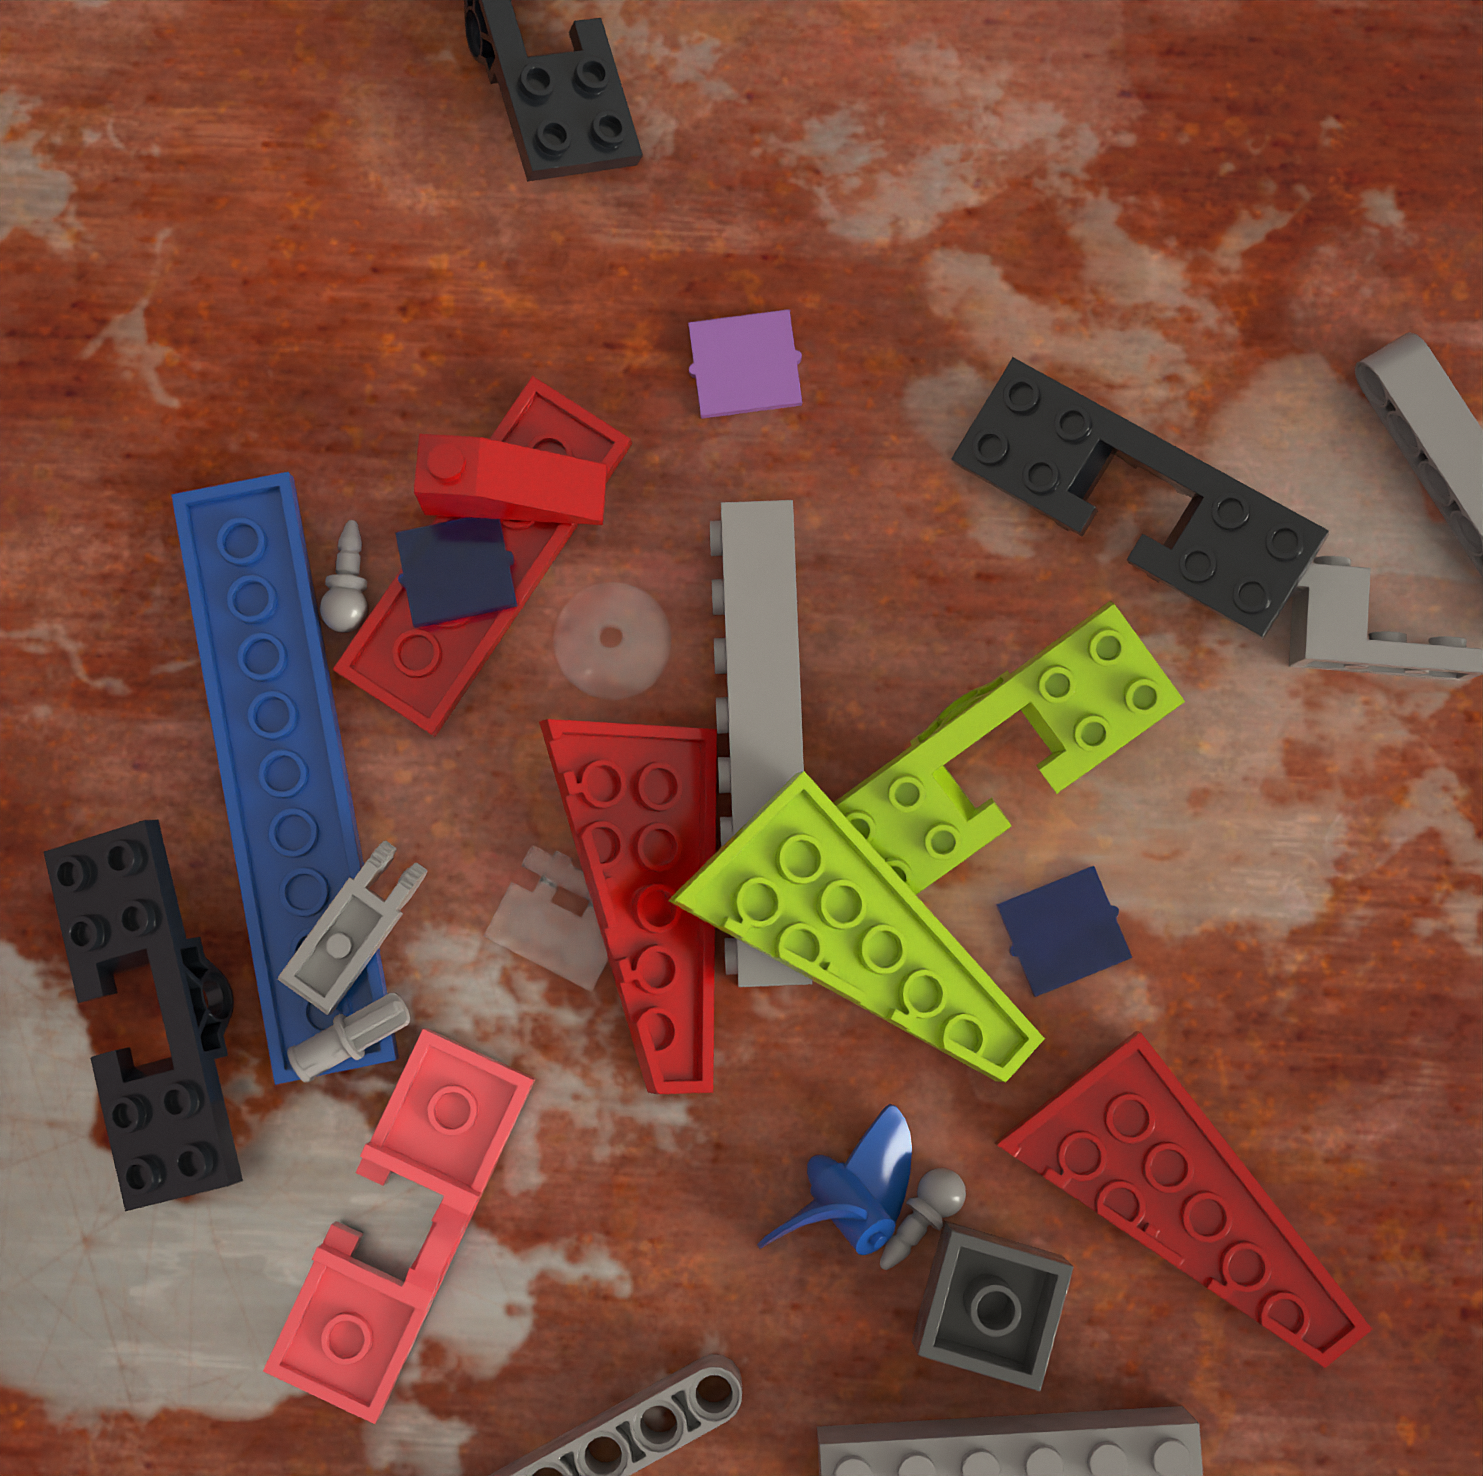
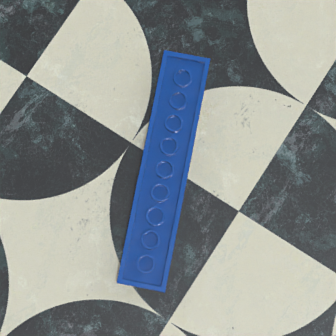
(274, 741)

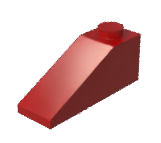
(506, 481)

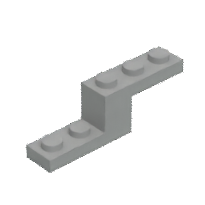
(1332, 626)

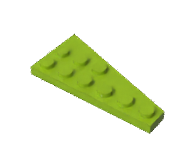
(836, 912)

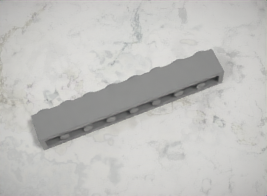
(761, 681)

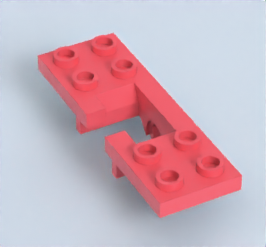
(439, 1131)

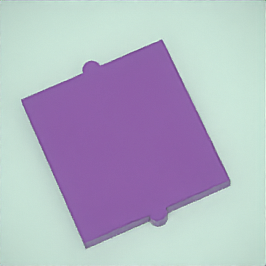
(745, 364)

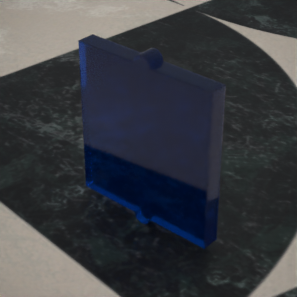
(456, 570)
(1064, 931)

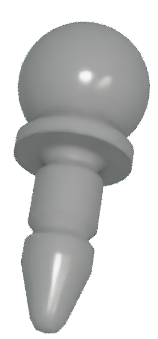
(344, 605)
(938, 1196)

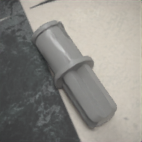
(348, 1036)

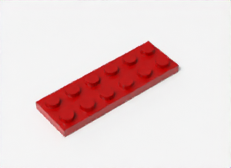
(432, 666)

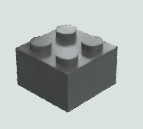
(992, 1305)

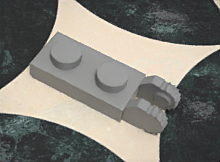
(349, 933)

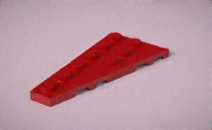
(642, 829)
(1160, 1171)

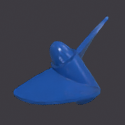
(863, 1192)

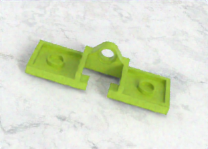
(1080, 696)

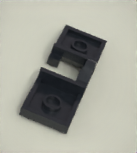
(560, 105)
(1228, 547)
(169, 1114)

